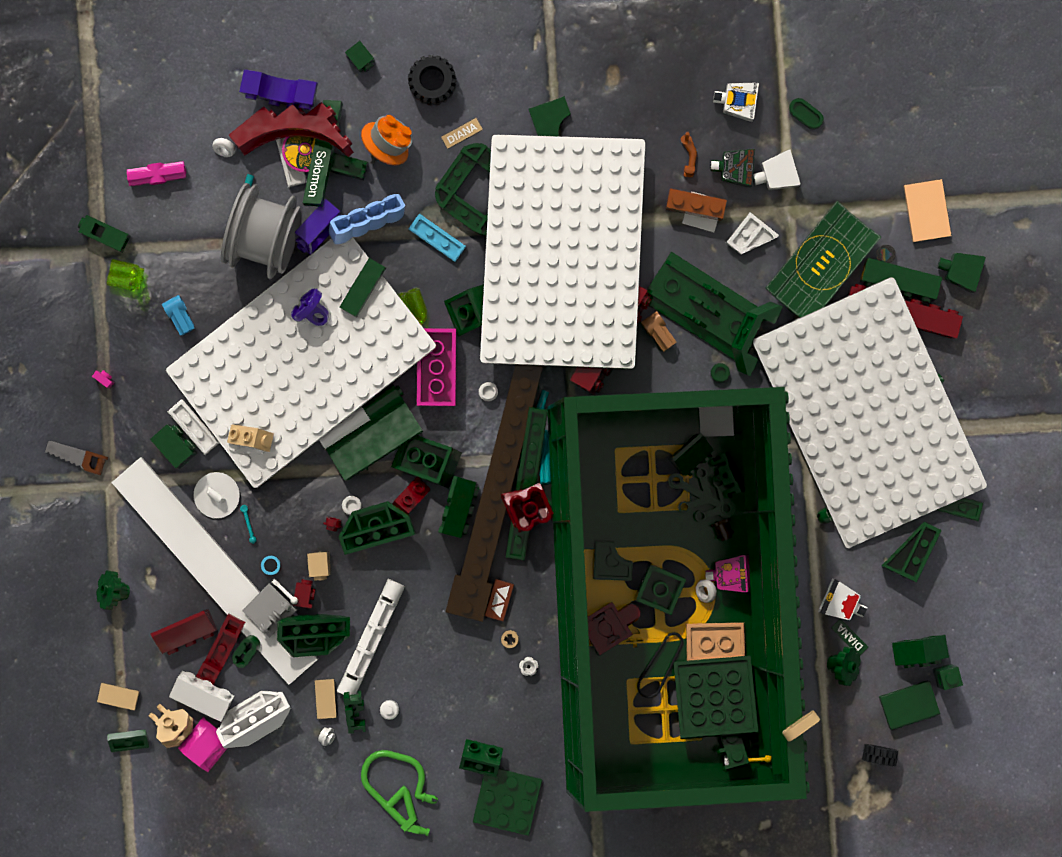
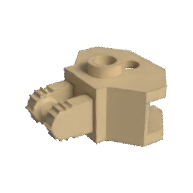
(172, 725)

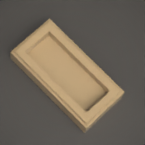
(118, 696)
(325, 698)

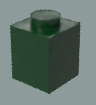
(360, 57)

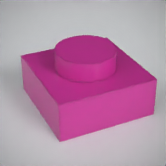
(104, 378)

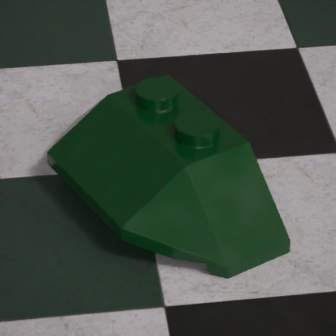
(374, 527)
(312, 634)

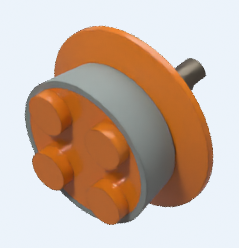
(387, 140)

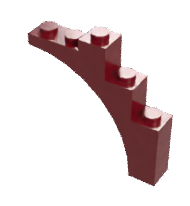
(292, 122)

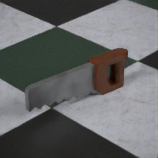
(77, 456)

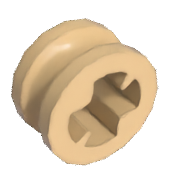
(514, 635)

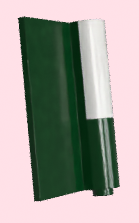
(371, 432)

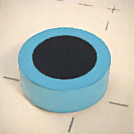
(270, 565)

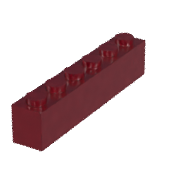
(929, 318)

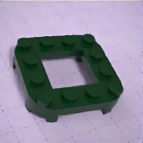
(453, 179)

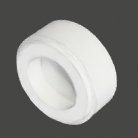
(351, 504)

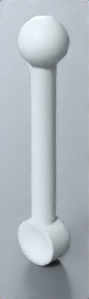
(294, 600)

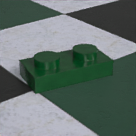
(128, 740)

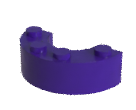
(278, 90)

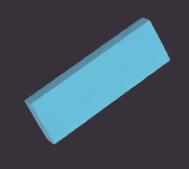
(437, 237)

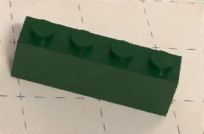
(909, 281)

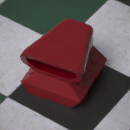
(527, 507)

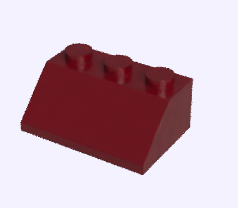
(184, 632)

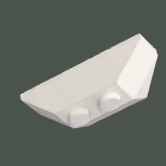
(253, 719)

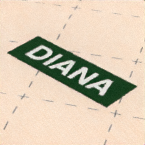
(849, 636)

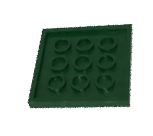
(715, 697)

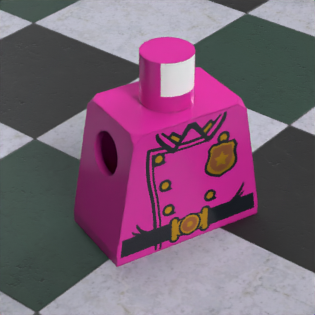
(731, 574)

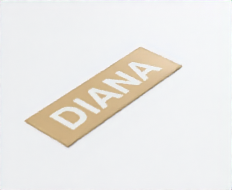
(461, 133)

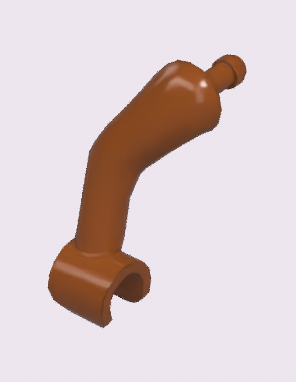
(689, 145)

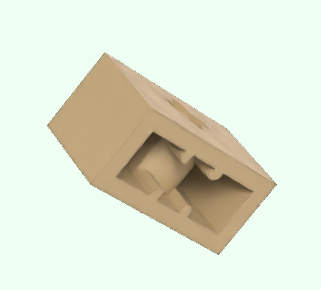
(319, 565)

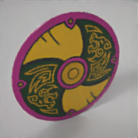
(298, 152)

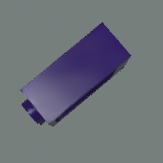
(315, 228)

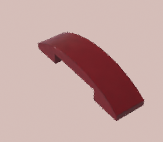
(221, 649)

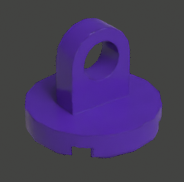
(310, 306)

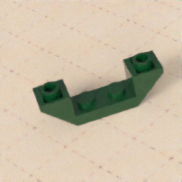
(744, 339)

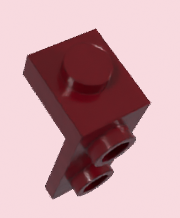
(411, 495)

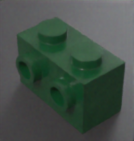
(481, 758)

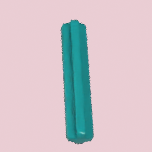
(545, 478)

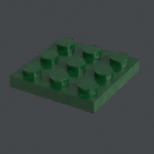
(507, 801)

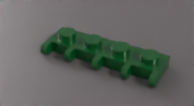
(734, 751)

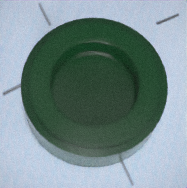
(720, 372)

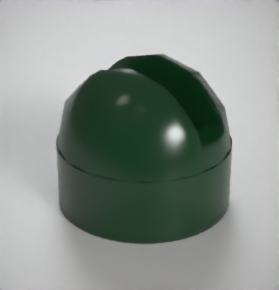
(824, 516)

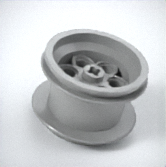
(261, 231)

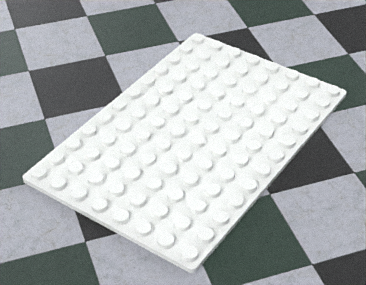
(563, 251)
(299, 375)
(870, 413)

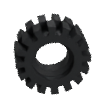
(880, 755)

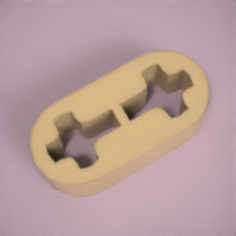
(801, 726)

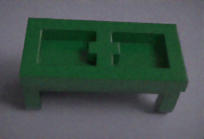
(348, 166)

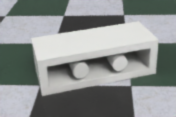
(201, 695)

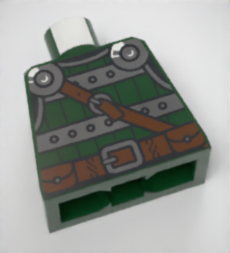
(736, 167)

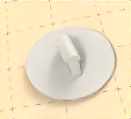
(216, 495)

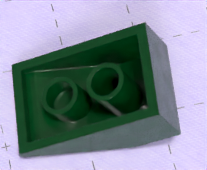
(427, 460)

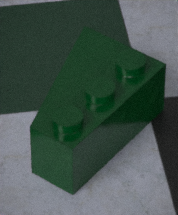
(914, 553)

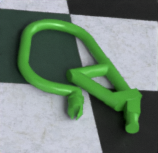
(406, 825)

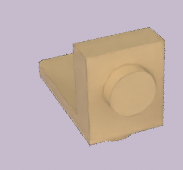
(250, 437)

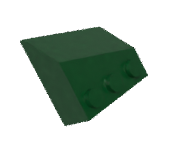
(458, 507)

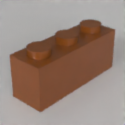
(696, 204)

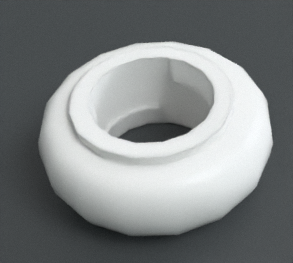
(223, 147)
(712, 592)

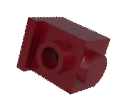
(304, 593)

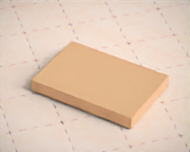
(927, 210)
(714, 640)

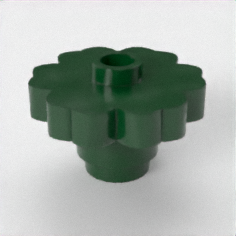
(111, 590)
(845, 665)

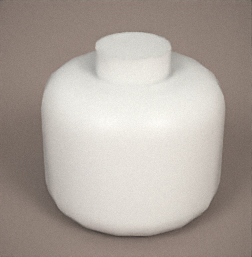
(389, 709)

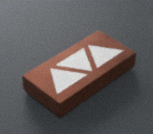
(499, 600)

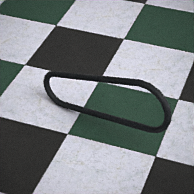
(652, 660)

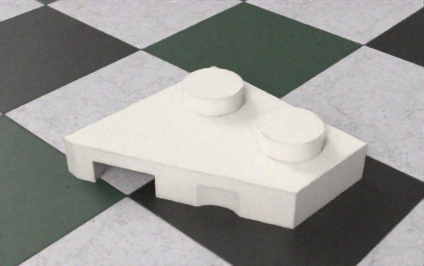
(750, 234)

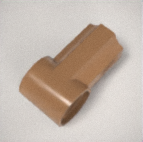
(657, 329)

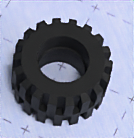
(424, 65)

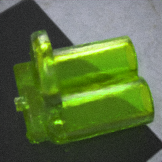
(125, 275)
(415, 303)

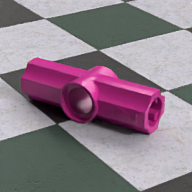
(156, 173)

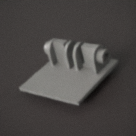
(268, 609)

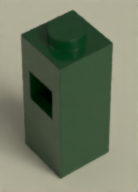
(103, 233)
(948, 677)

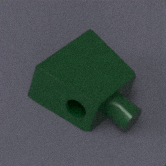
(963, 270)

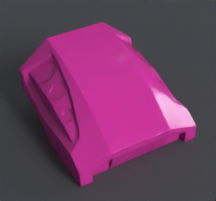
(203, 745)

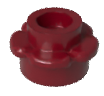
(332, 523)

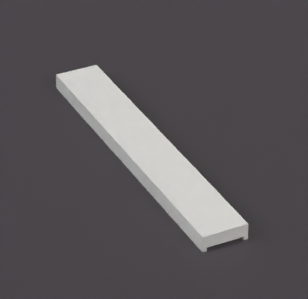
(202, 558)

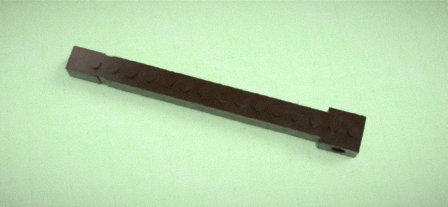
(470, 589)

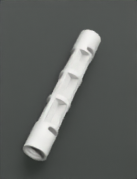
(371, 637)

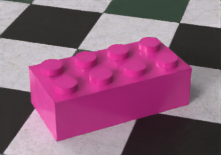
(438, 371)

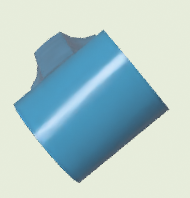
(177, 312)

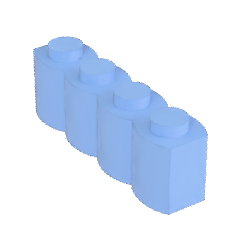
(364, 219)

